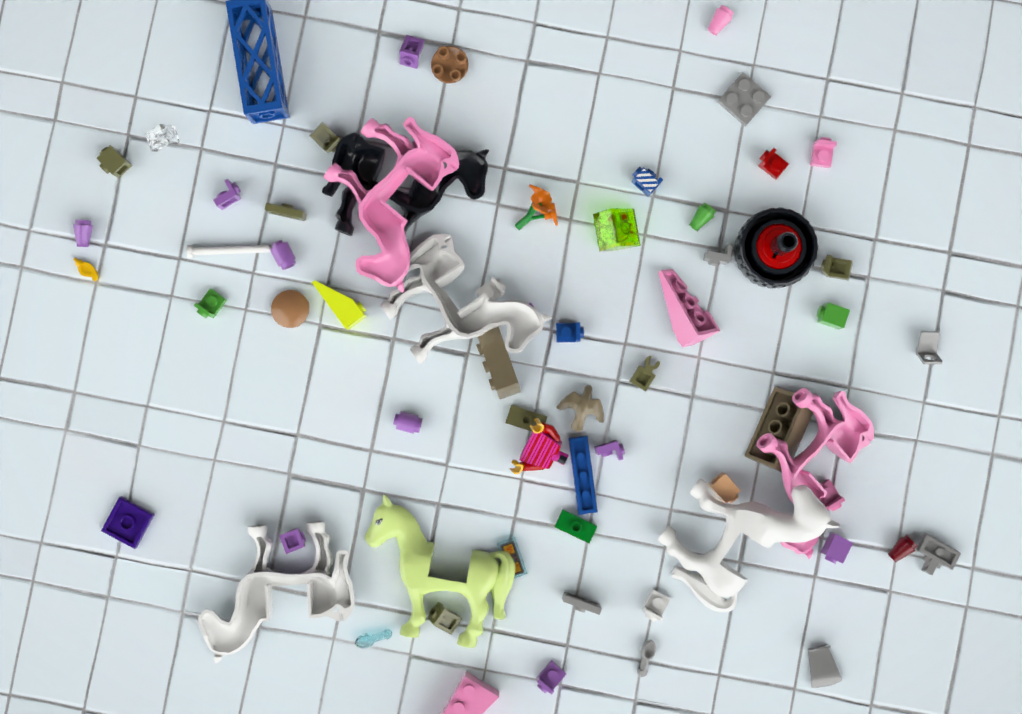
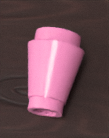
(720, 19)

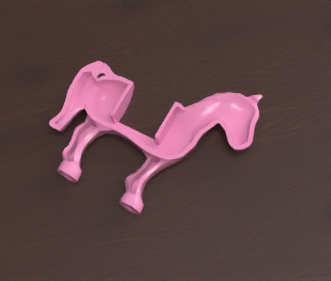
(380, 219)
(841, 437)

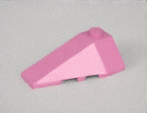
(686, 316)

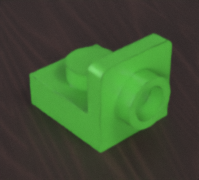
(210, 304)

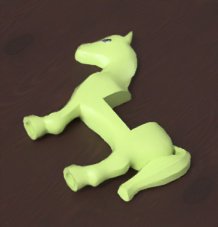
(415, 563)

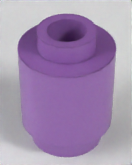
(283, 255)
(407, 422)

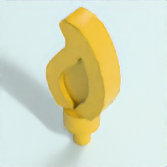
(86, 269)

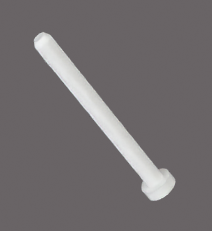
(191, 251)

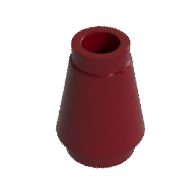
(902, 548)

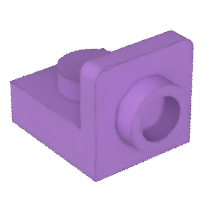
(411, 51)
(229, 197)
(607, 448)
(550, 677)

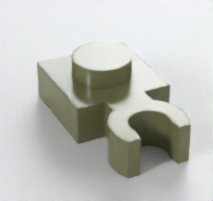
(643, 375)

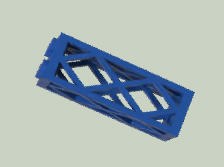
(254, 10)

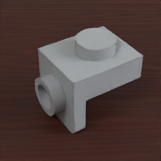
(716, 258)

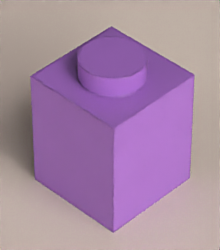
(836, 548)

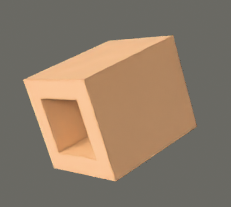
(724, 488)

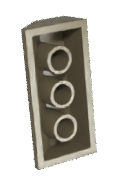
(782, 420)

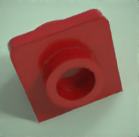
(772, 163)

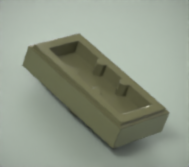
(286, 210)
(523, 418)

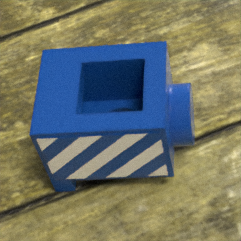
(645, 180)

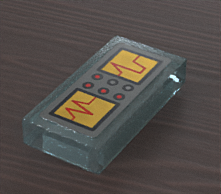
(511, 546)

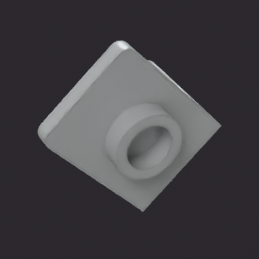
(928, 347)

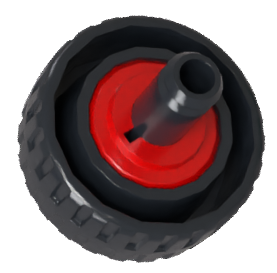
(776, 248)

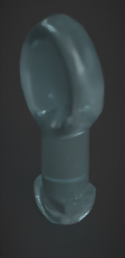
(367, 640)

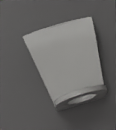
(822, 667)

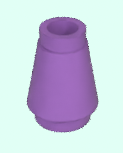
(82, 232)

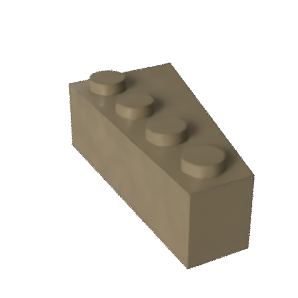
(498, 363)

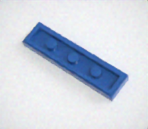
(583, 475)

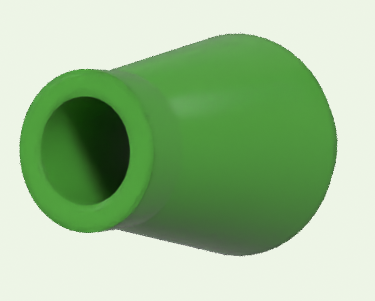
(702, 216)

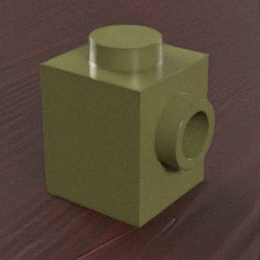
(113, 161)

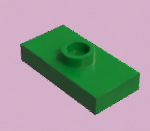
(575, 526)

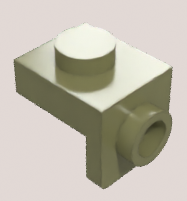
(325, 138)
(837, 268)

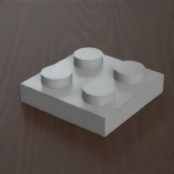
(744, 99)

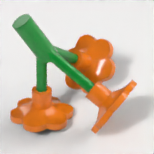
(541, 202)

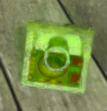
(616, 229)

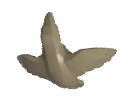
(583, 405)

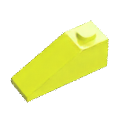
(344, 308)

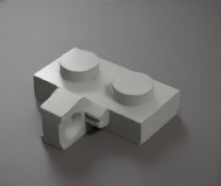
(936, 554)

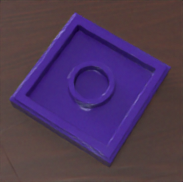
(127, 522)

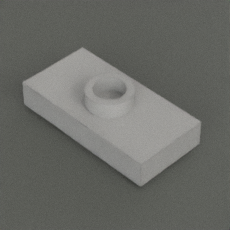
(581, 604)

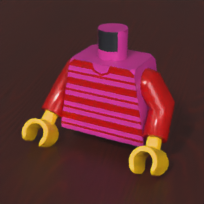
(540, 450)

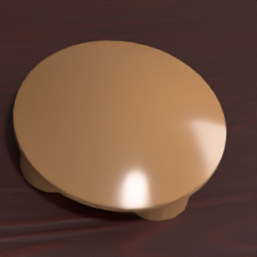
(449, 64)
(290, 308)

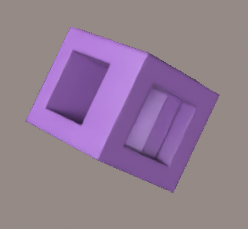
(293, 540)

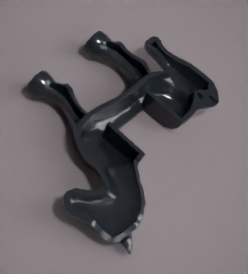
(367, 163)

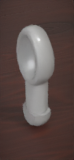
(647, 651)

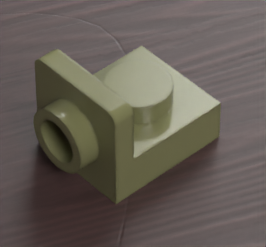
(444, 618)

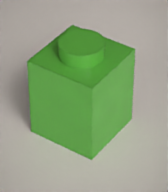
(832, 315)

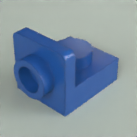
(569, 332)

